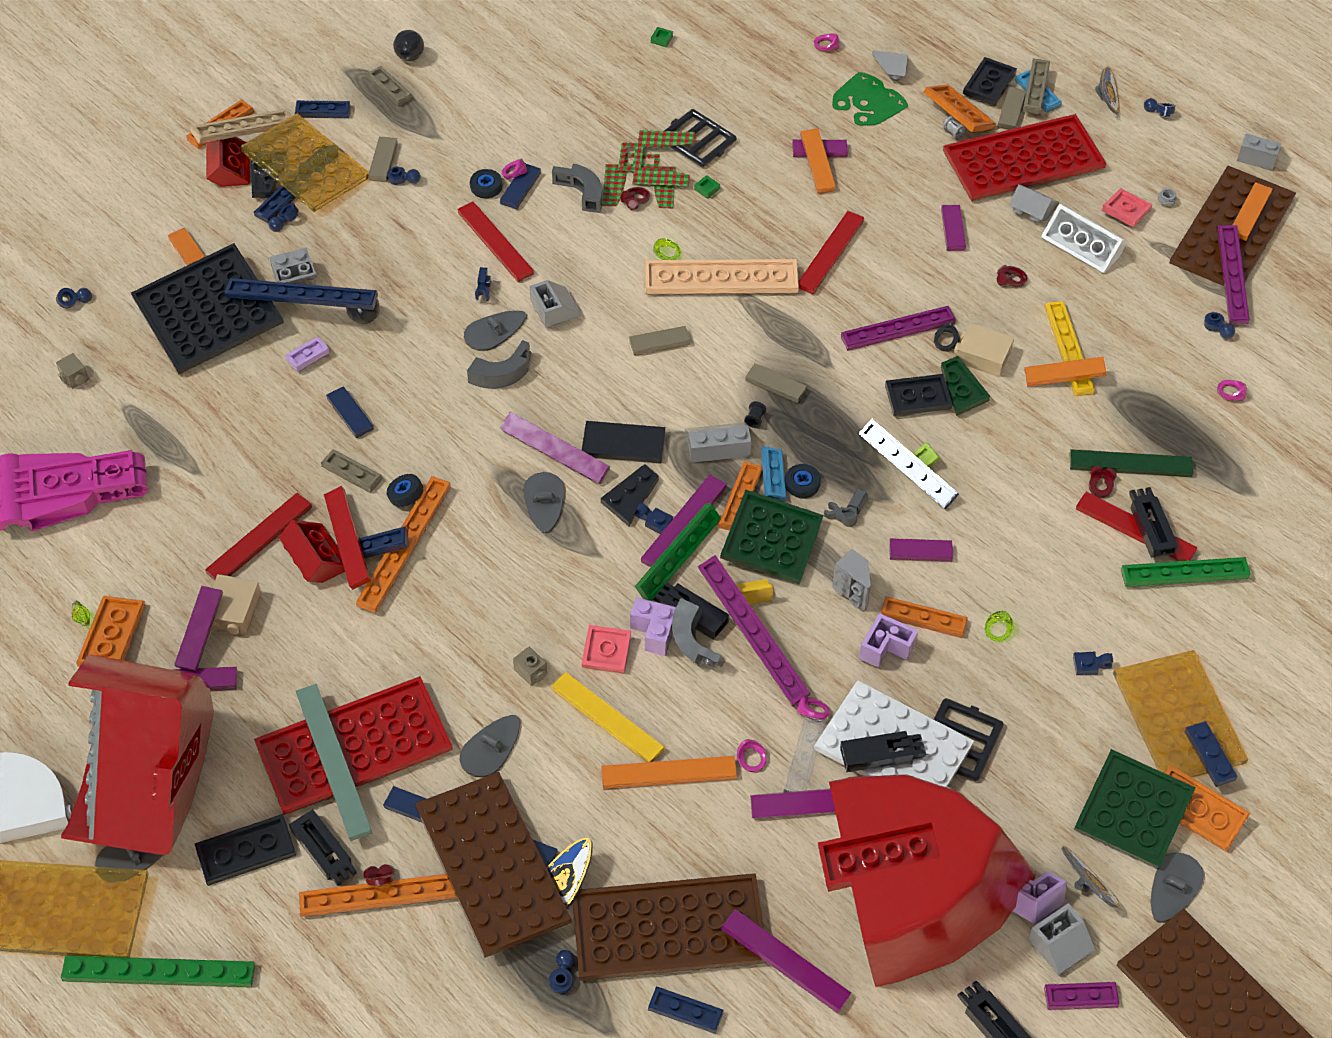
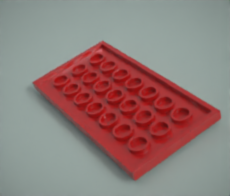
(1023, 157)
(375, 736)

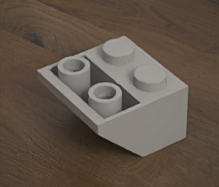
(292, 266)
(553, 303)
(853, 579)
(1062, 939)

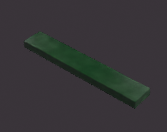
(1132, 462)

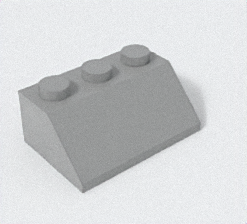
(718, 442)

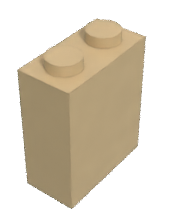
(984, 349)
(236, 605)

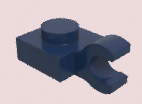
(483, 281)
(655, 520)
(1088, 664)

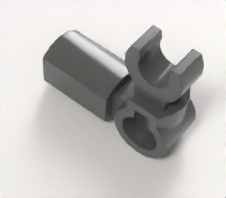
(847, 515)

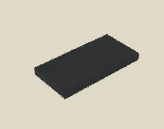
(624, 441)
(245, 849)

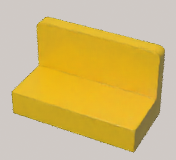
(756, 591)

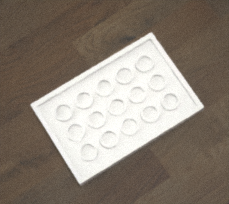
(872, 713)

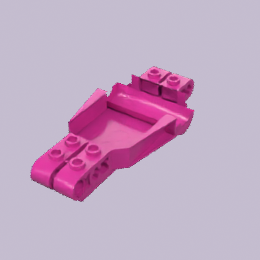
(63, 486)

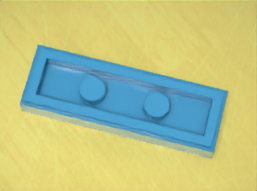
(1050, 100)
(773, 473)

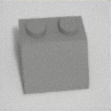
(1259, 152)
(1033, 203)

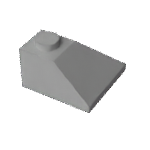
(892, 63)

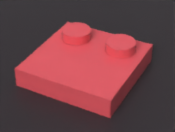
(1126, 207)
(606, 648)

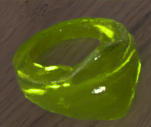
(662, 242)
(80, 614)
(999, 616)

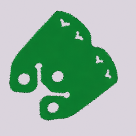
(876, 96)

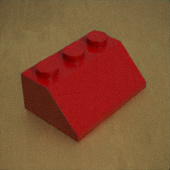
(227, 163)
(312, 550)

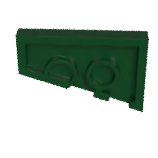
(962, 386)

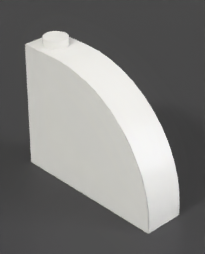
(29, 798)

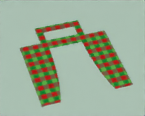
(654, 176)
(615, 181)

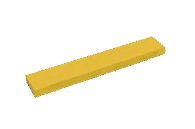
(1067, 343)
(607, 718)

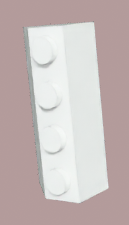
(1084, 238)

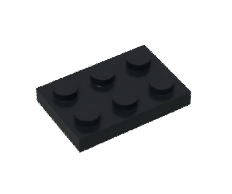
(989, 81)
(918, 394)

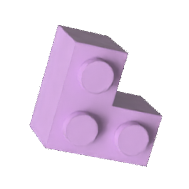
(655, 621)
(888, 636)
(1041, 897)

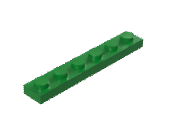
(678, 552)
(1185, 571)

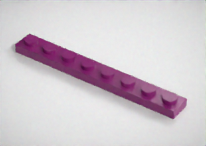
(754, 630)

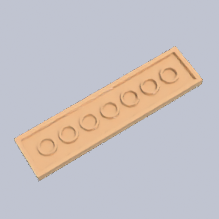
(721, 276)

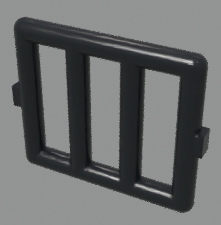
(717, 129)
(989, 741)

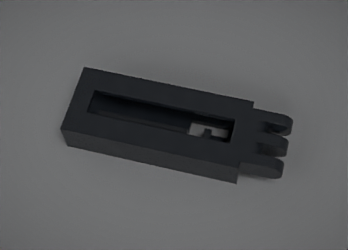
(1158, 533)
(712, 620)
(874, 751)
(319, 843)
(1003, 1027)

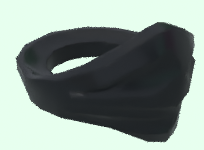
(947, 328)

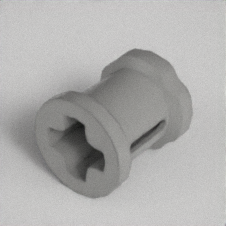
(954, 127)

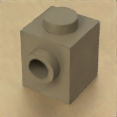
(72, 371)
(530, 666)

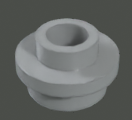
(1167, 197)

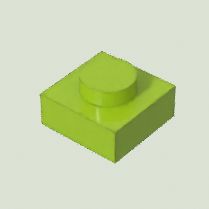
(927, 455)

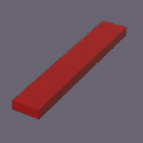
(495, 241)
(830, 252)
(1125, 523)
(259, 537)
(347, 538)

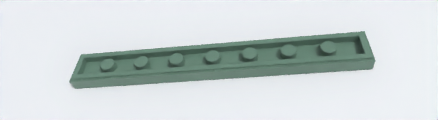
(333, 762)

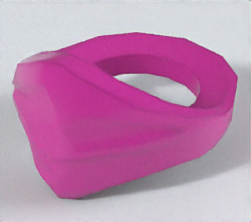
(834, 38)
(520, 168)
(1241, 387)
(805, 710)
(751, 744)

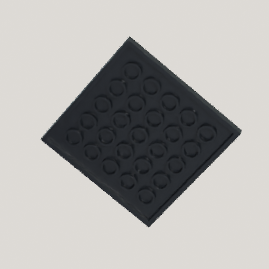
(195, 316)

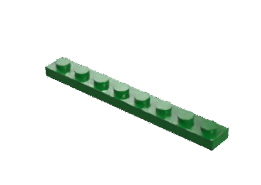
(158, 971)

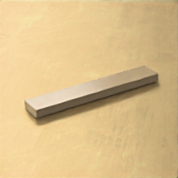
(238, 126)

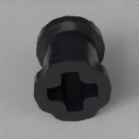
(755, 414)

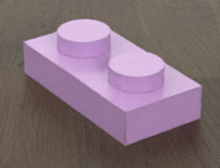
(307, 354)

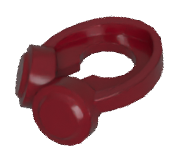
(632, 202)
(1003, 277)
(1108, 475)
(379, 876)

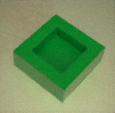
(661, 37)
(707, 186)

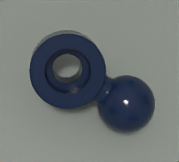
(1164, 109)
(398, 175)
(287, 213)
(83, 295)
(1215, 321)
(565, 960)

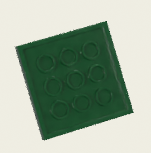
(772, 536)
(1134, 808)

